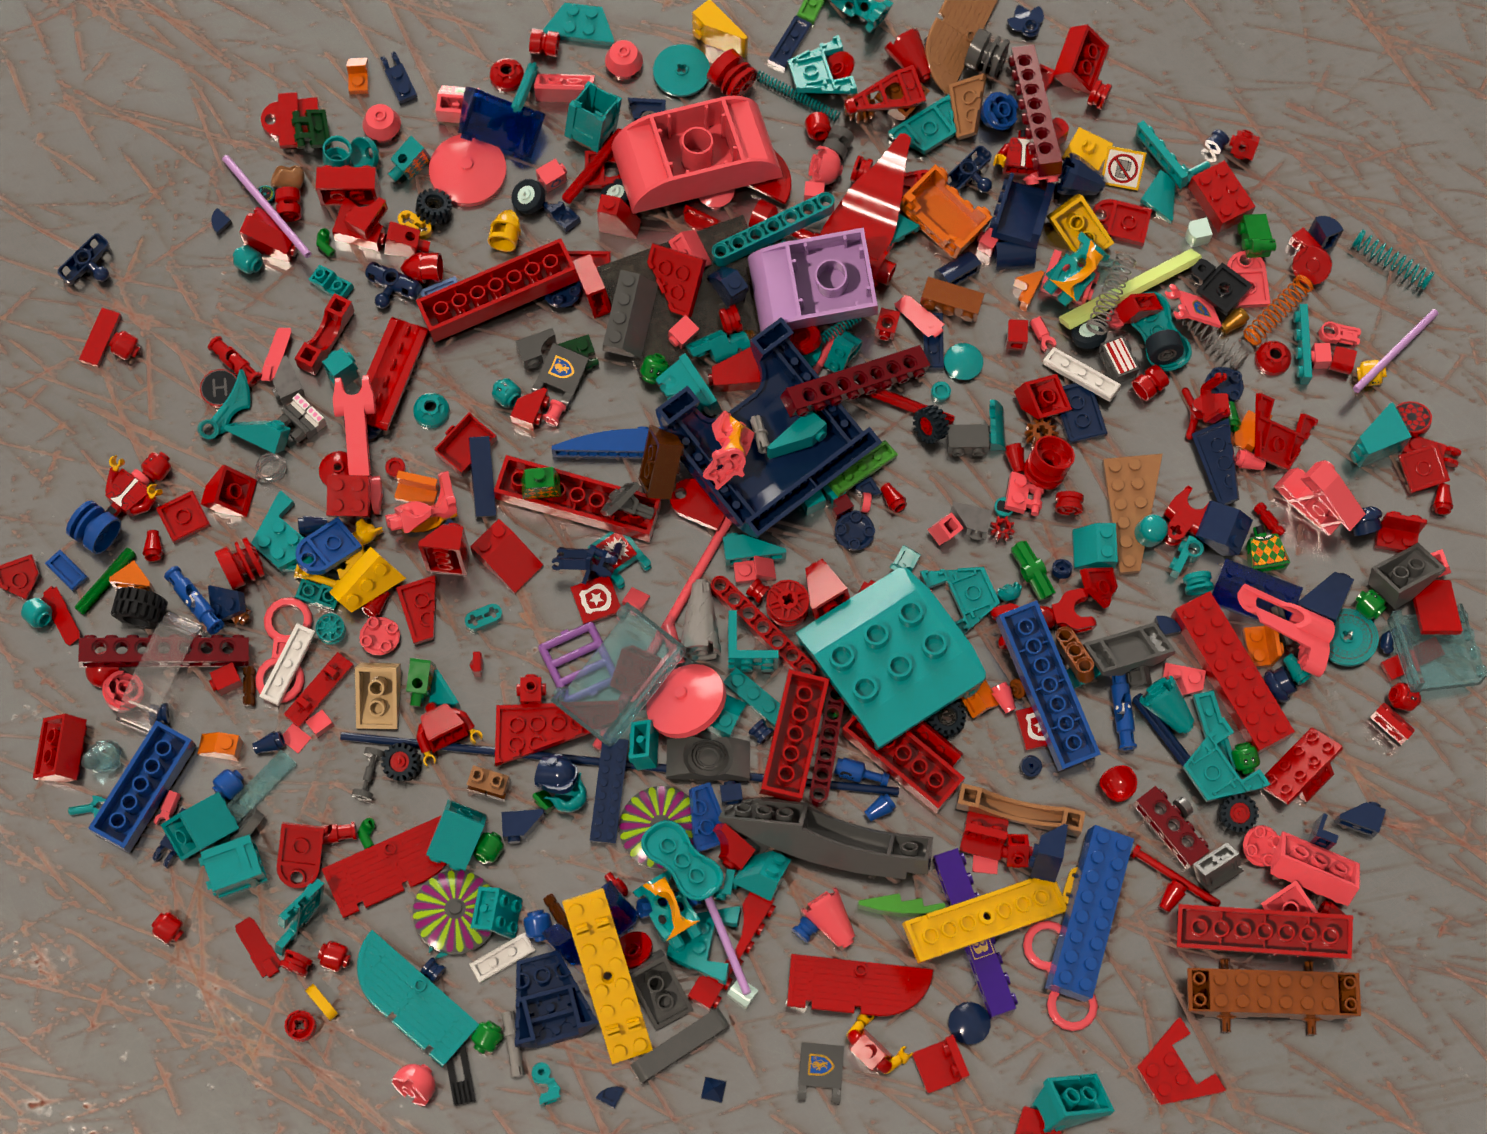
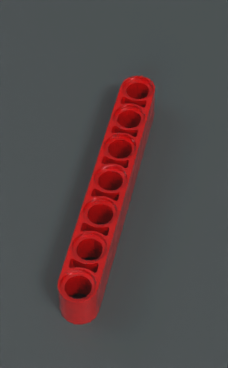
(758, 620)

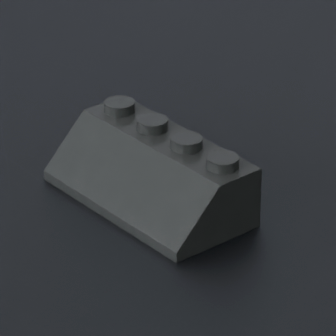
(630, 315)

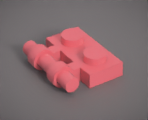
(1017, 495)

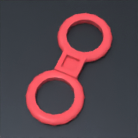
(279, 643)
(1043, 965)

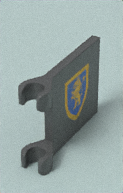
(563, 371)
(822, 1068)

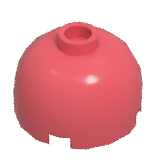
(825, 166)
(415, 1082)

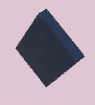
(1085, 418)

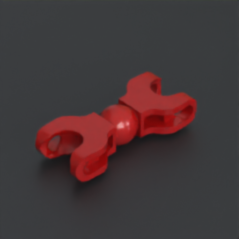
(1058, 615)

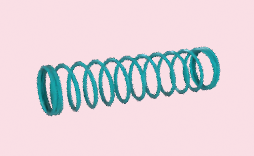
(1359, 239)

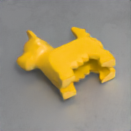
(364, 534)

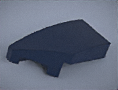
(562, 215)

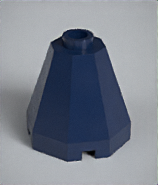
(1079, 177)

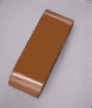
(1078, 662)

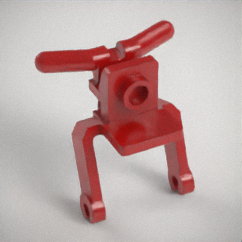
(1207, 406)

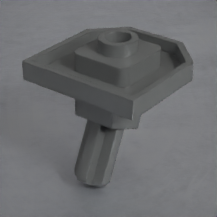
(626, 502)

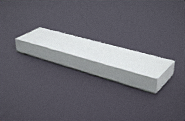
(1081, 374)
(287, 664)

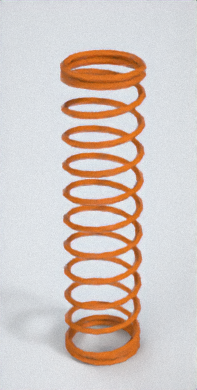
(1254, 332)

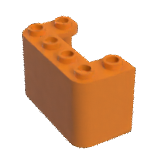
(944, 213)

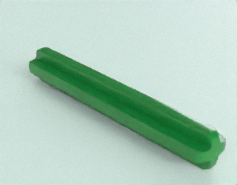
(103, 582)

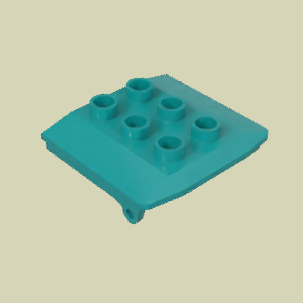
(893, 655)

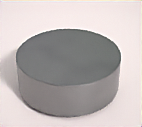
(1184, 806)

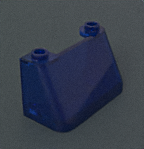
(495, 123)
(623, 915)

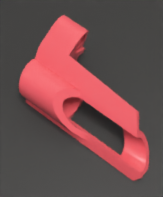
(1304, 626)

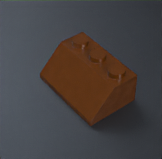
(660, 463)

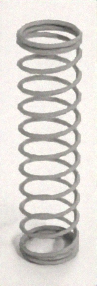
(1127, 265)
(1239, 361)

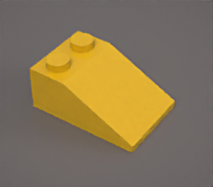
(717, 29)
(1078, 217)

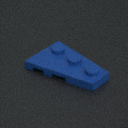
(704, 817)

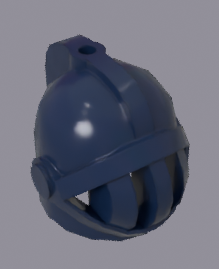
(556, 774)

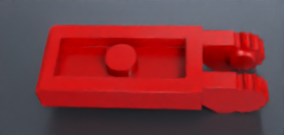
(1419, 442)

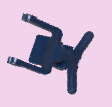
(584, 560)

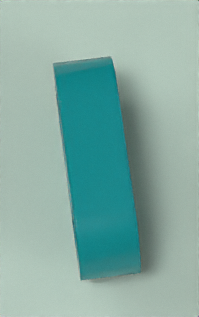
(482, 613)

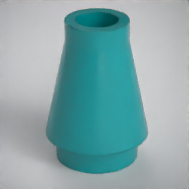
(1297, 675)

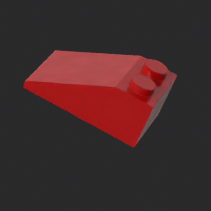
(506, 556)

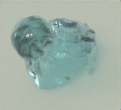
(102, 762)

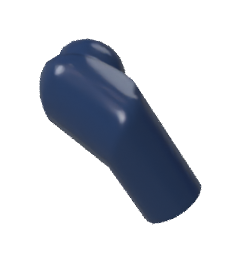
(1386, 642)

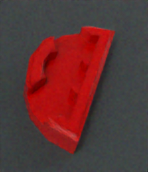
(698, 220)

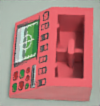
(449, 104)

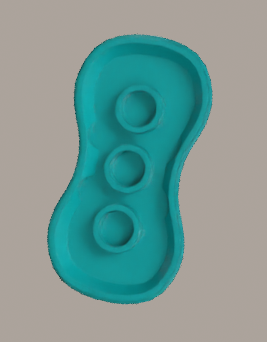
(1163, 321)
(671, 848)

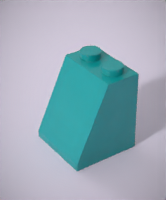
(1382, 438)
(199, 826)
(456, 835)

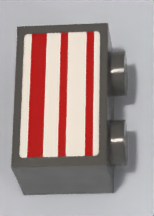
(1119, 359)

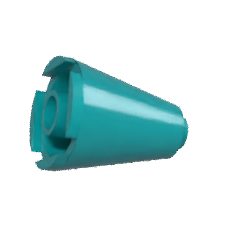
(1168, 704)

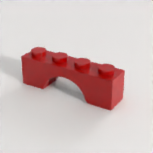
(334, 321)

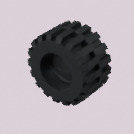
(138, 607)

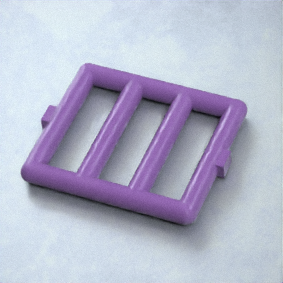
(565, 636)

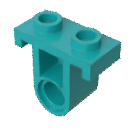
(842, 351)

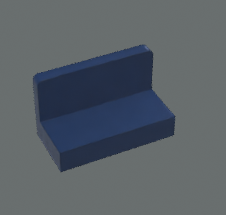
(1322, 837)

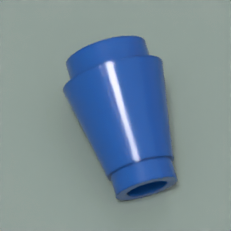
(880, 807)

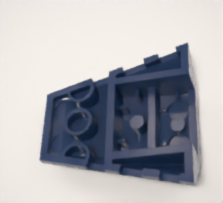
(549, 1003)

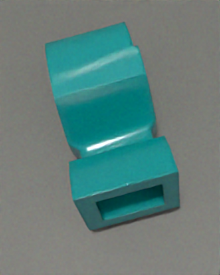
(542, 1077)

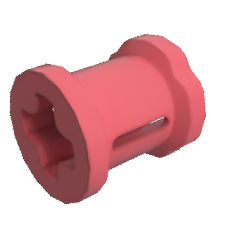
(554, 412)

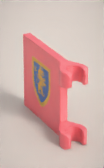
(1193, 307)

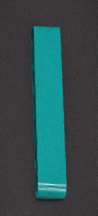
(780, 222)

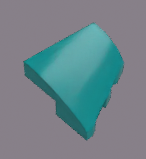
(1161, 196)
(997, 426)

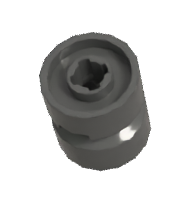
(839, 140)

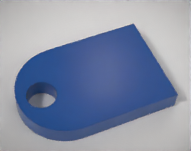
(327, 547)

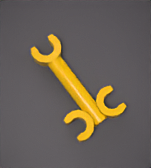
(299, 573)

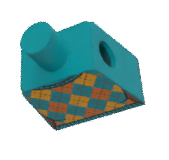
(409, 160)

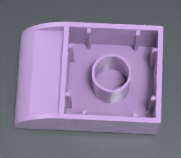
(814, 280)

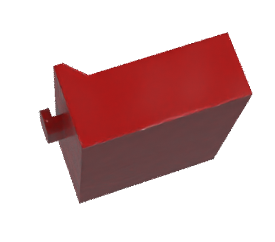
(455, 446)

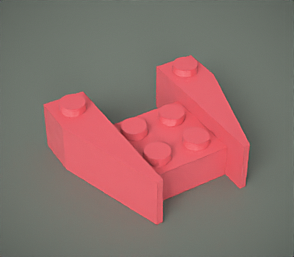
(1321, 496)

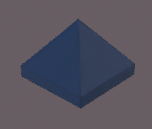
(713, 1089)

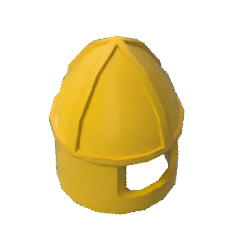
(504, 231)

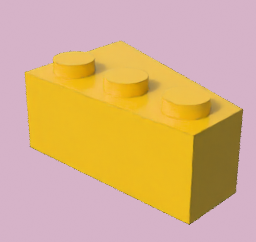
(366, 581)

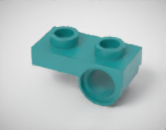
(1185, 556)

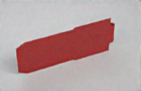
(61, 615)
(258, 947)

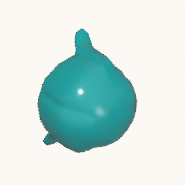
(571, 801)

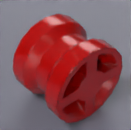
(758, 591)

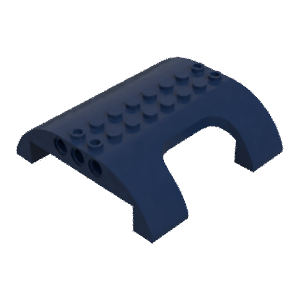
(776, 484)

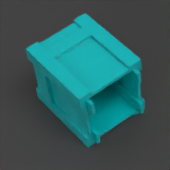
(592, 116)
(233, 867)

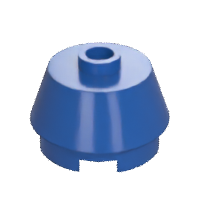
(999, 111)

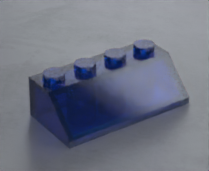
(1235, 575)

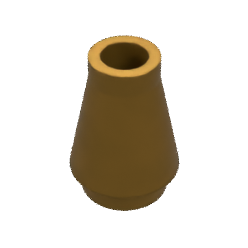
(1235, 319)

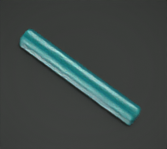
(524, 87)

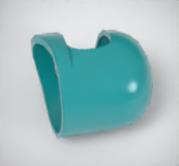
(335, 155)
(1151, 530)

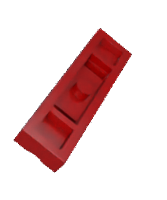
(318, 690)

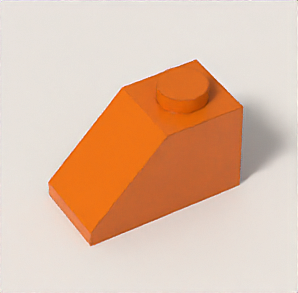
(220, 746)

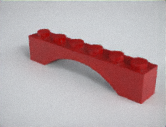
(755, 909)

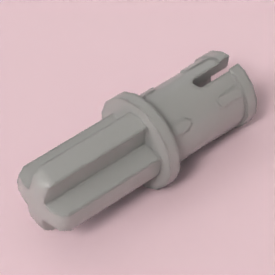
(760, 433)

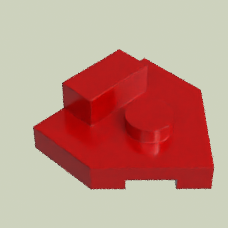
(19, 576)
(1099, 584)

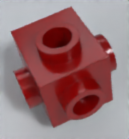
(1244, 144)
(531, 689)
(1017, 850)

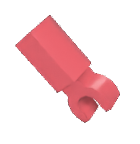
(1042, 333)
(168, 806)

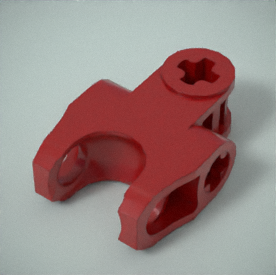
(1182, 517)

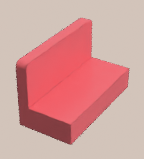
(691, 244)

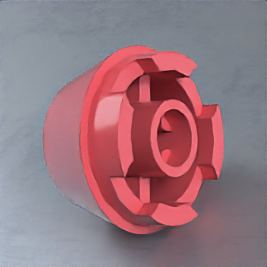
(623, 59)
(381, 123)
(114, 688)

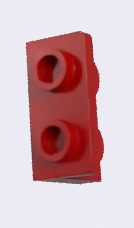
(1392, 723)

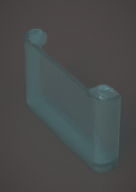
(620, 676)

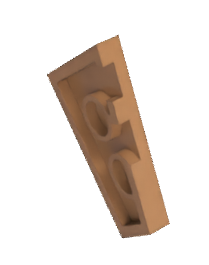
(967, 104)

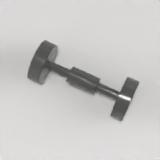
(362, 794)

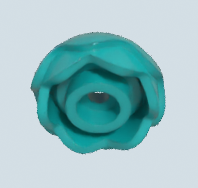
(1009, 591)

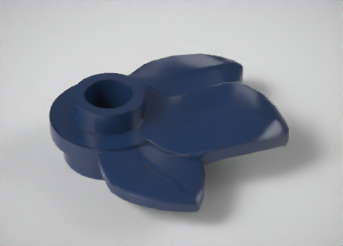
(1024, 19)

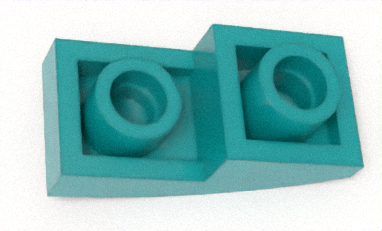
(330, 283)
(316, 594)

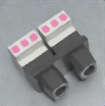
(303, 417)

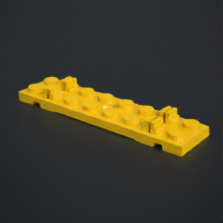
(965, 925)
(613, 997)

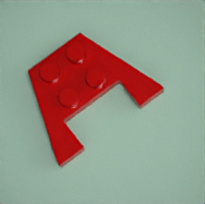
(1274, 441)
(1167, 1074)

